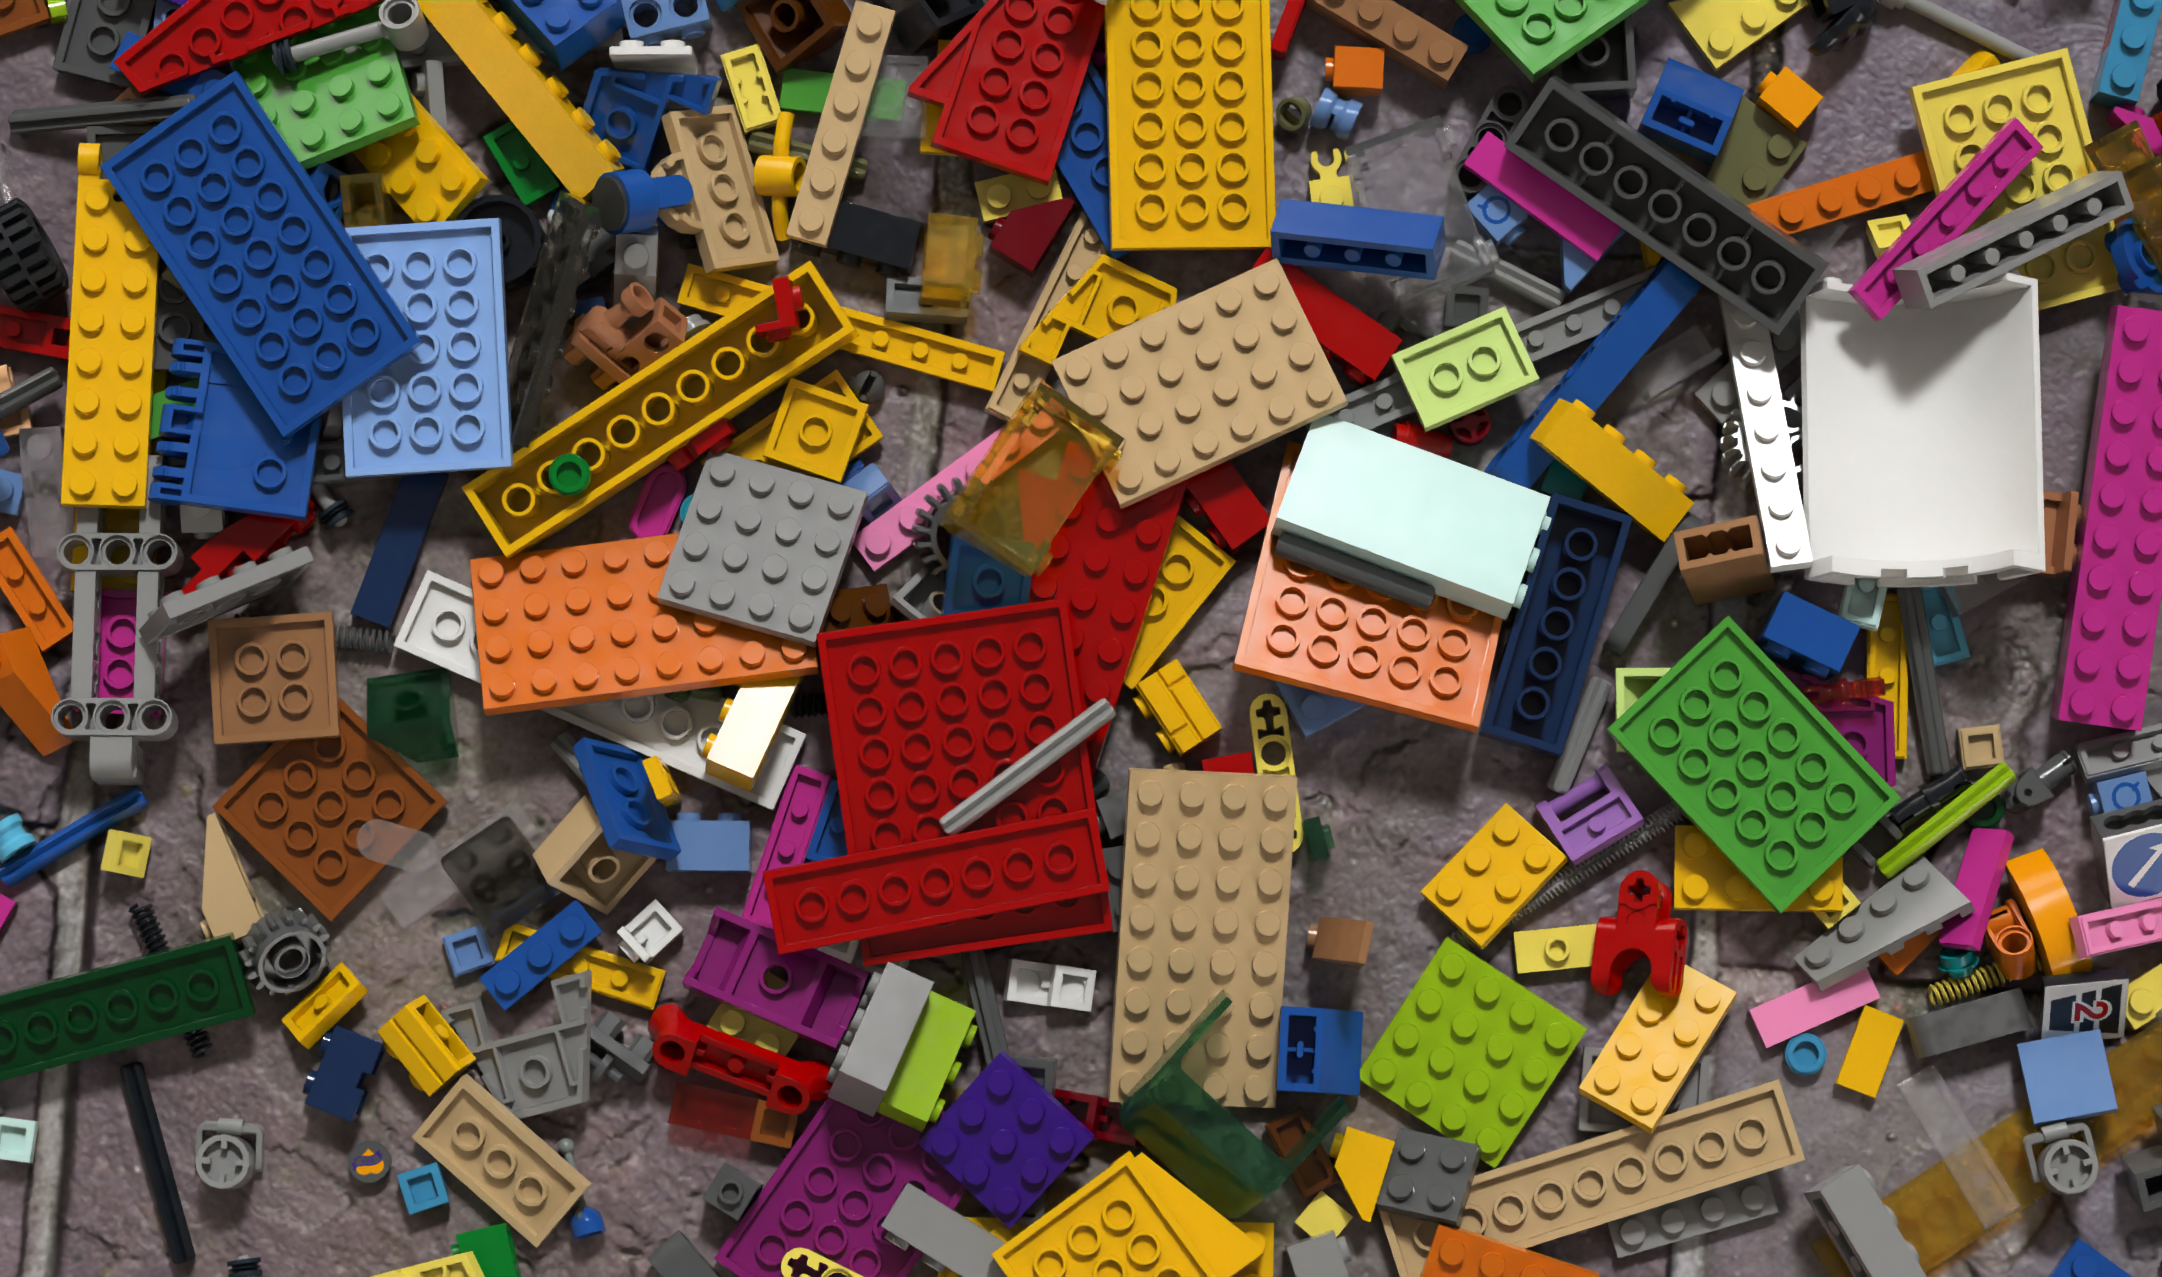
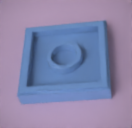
(2067, 1078)

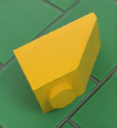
(1361, 1166)

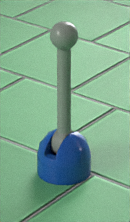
(585, 1220)

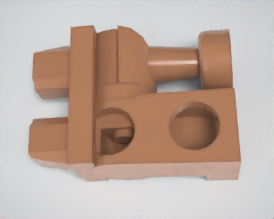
(624, 350)

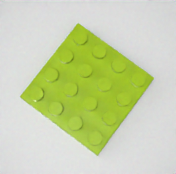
(1471, 1051)

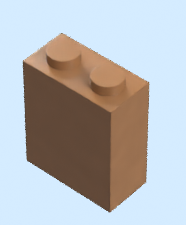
(1724, 560)

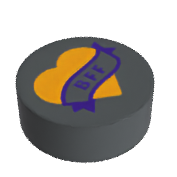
(369, 1161)

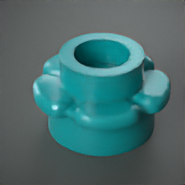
(1957, 962)

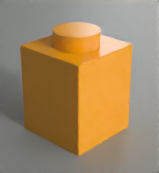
(1787, 98)

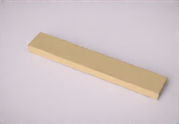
(1022, 371)

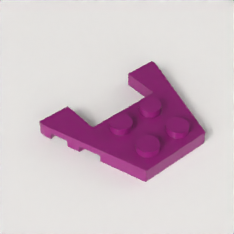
(1862, 722)

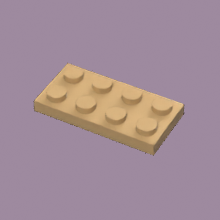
(501, 1160)

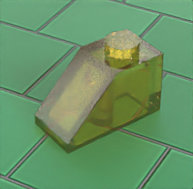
(365, 200)

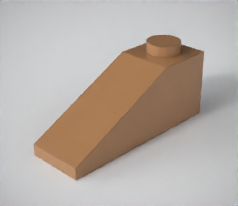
(1340, 941)

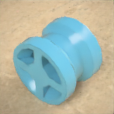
(13, 838)

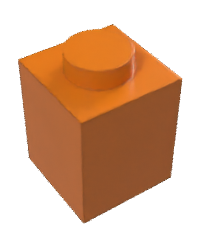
(1356, 71)

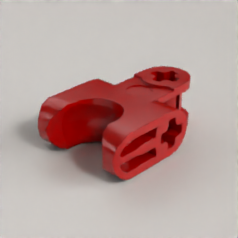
(1639, 932)

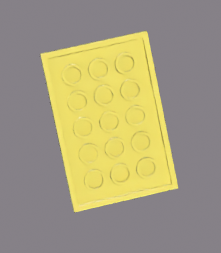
(2041, 91)

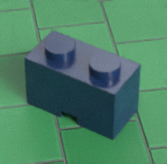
(341, 1074)

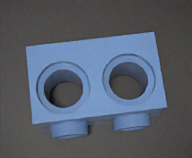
(668, 23)

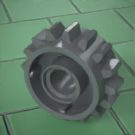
(285, 951)

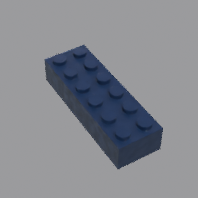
(1555, 627)

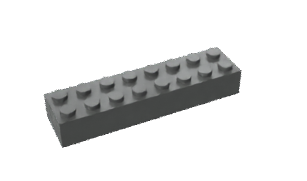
(1666, 204)

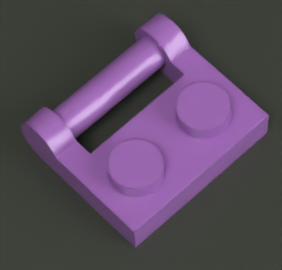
(1595, 825)

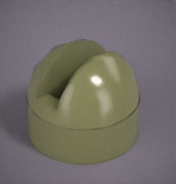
(1290, 118)

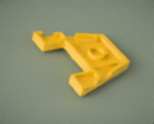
(1098, 304)

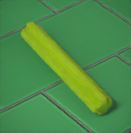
(1946, 820)

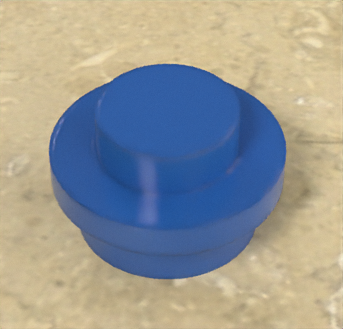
(1471, 34)

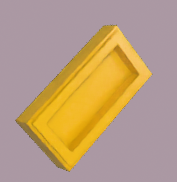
(1869, 1051)

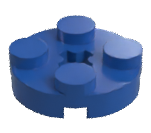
(2134, 264)

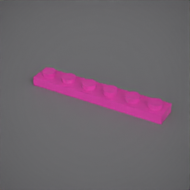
(1948, 213)

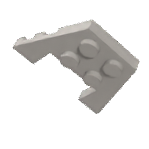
(539, 1067)

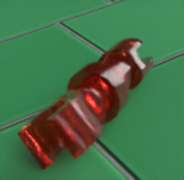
(1845, 690)

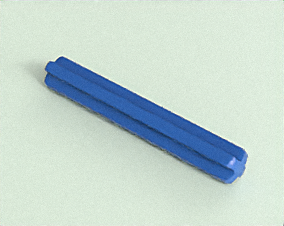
(73, 836)

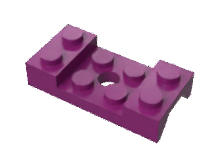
(813, 1003)

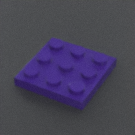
(1006, 1139)

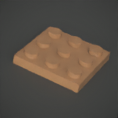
(274, 678)

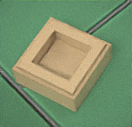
(1980, 747)

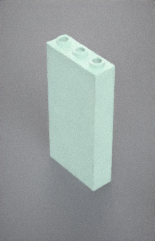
(1415, 514)

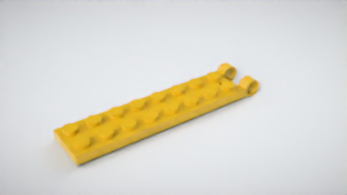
(109, 349)

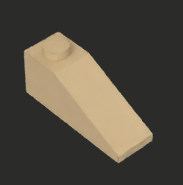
(227, 891)

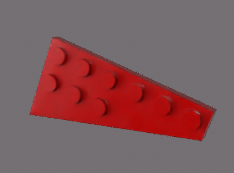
(221, 31)

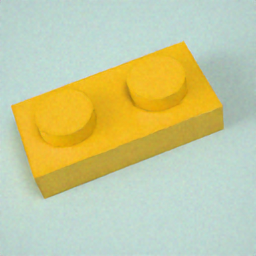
(325, 1005)

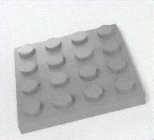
(762, 548)

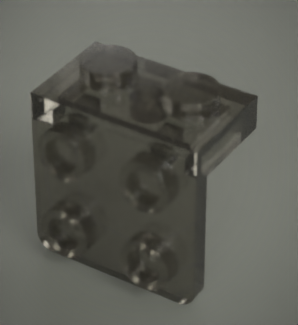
(499, 876)

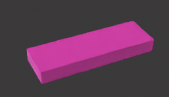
(1979, 883)

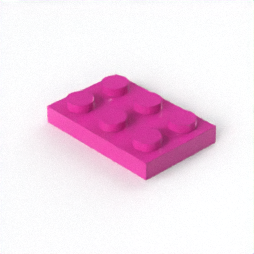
(118, 646)

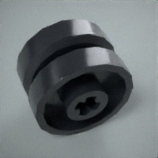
(522, 234)

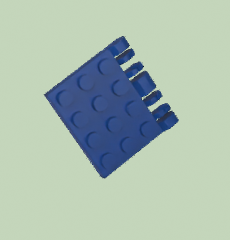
(234, 447)

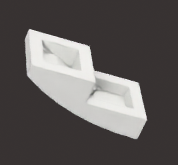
(1049, 985)

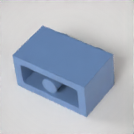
(712, 845)

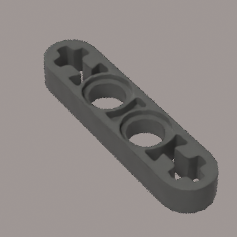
(1647, 590)

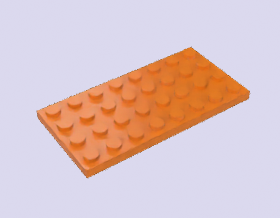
(591, 630)

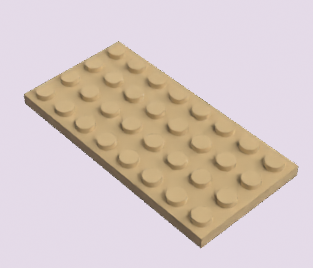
(1199, 918)

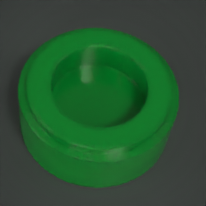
(570, 474)

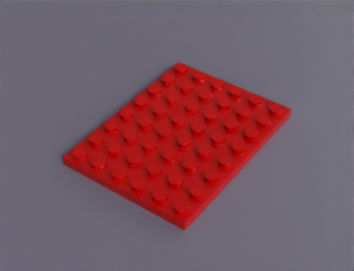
(931, 718)

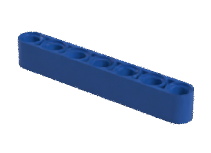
(1600, 366)

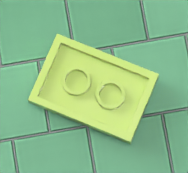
(1465, 369)

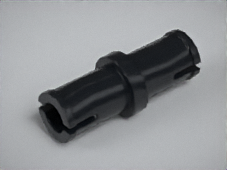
(1930, 797)

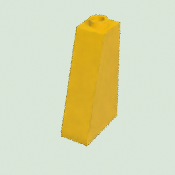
(1215, 1237)

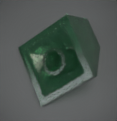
(414, 714)

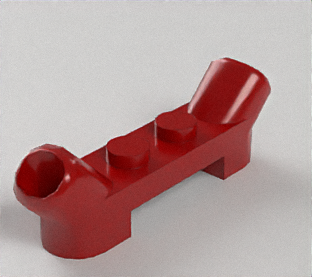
(687, 1045)

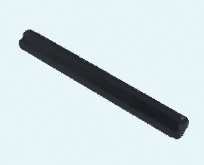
(157, 1162)

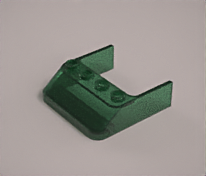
(1203, 1138)

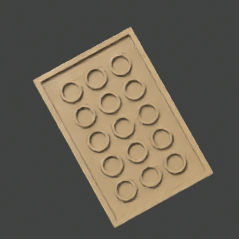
(1203, 381)

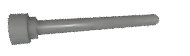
(1962, 26)

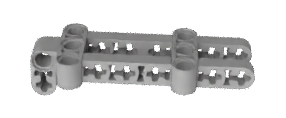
(115, 753)

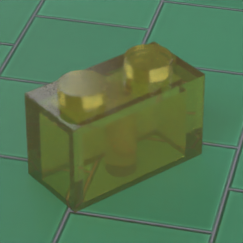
(949, 261)

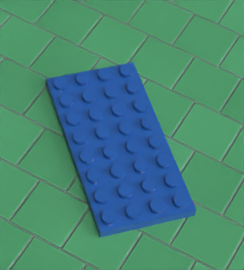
(261, 254)

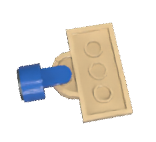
(697, 191)

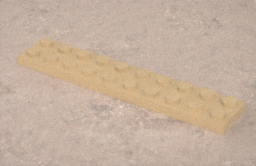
(1616, 1174)

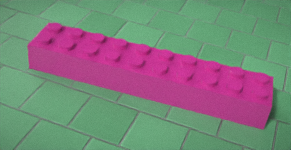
(2119, 536)

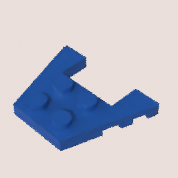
(631, 103)

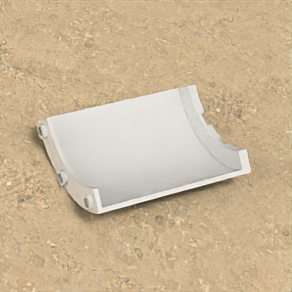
(1923, 437)

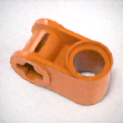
(2010, 942)

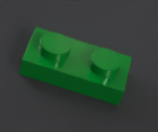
(521, 164)

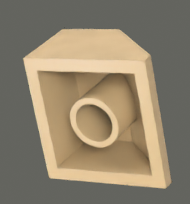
(583, 865)

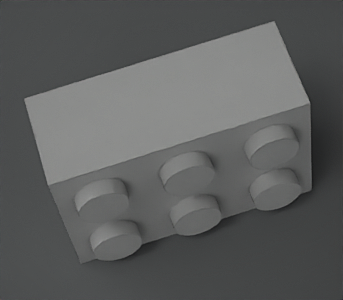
(877, 1037)

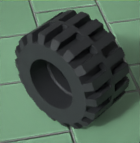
(28, 259)

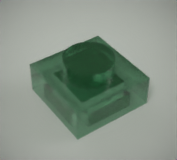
(1318, 839)

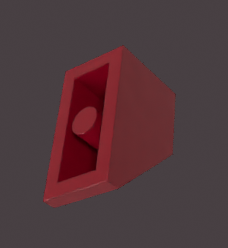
(1029, 233)

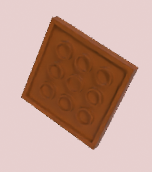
(311, 799)

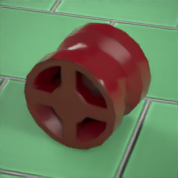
(1470, 423)

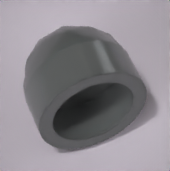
(876, 391)

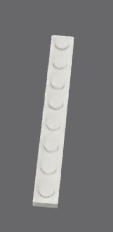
(1767, 441)

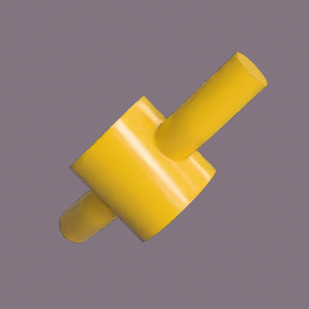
(780, 175)

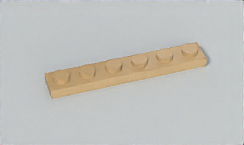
(841, 124)

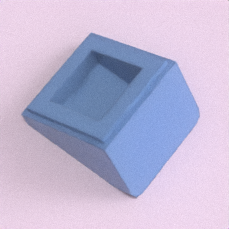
(880, 491)

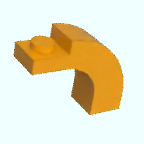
(2047, 910)

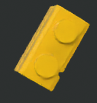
(1176, 708)
(425, 1046)

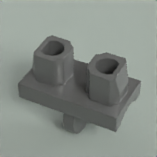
(631, 1061)

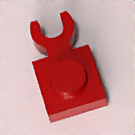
(714, 439)

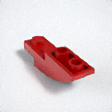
(250, 536)

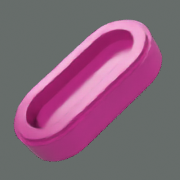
(658, 502)

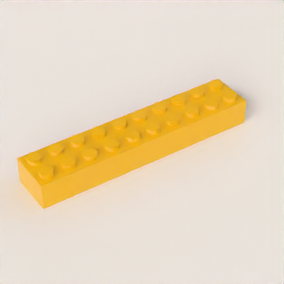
(658, 413)

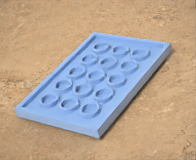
(451, 395)

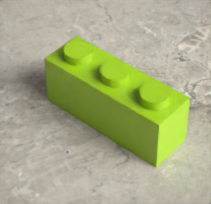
(928, 1062)

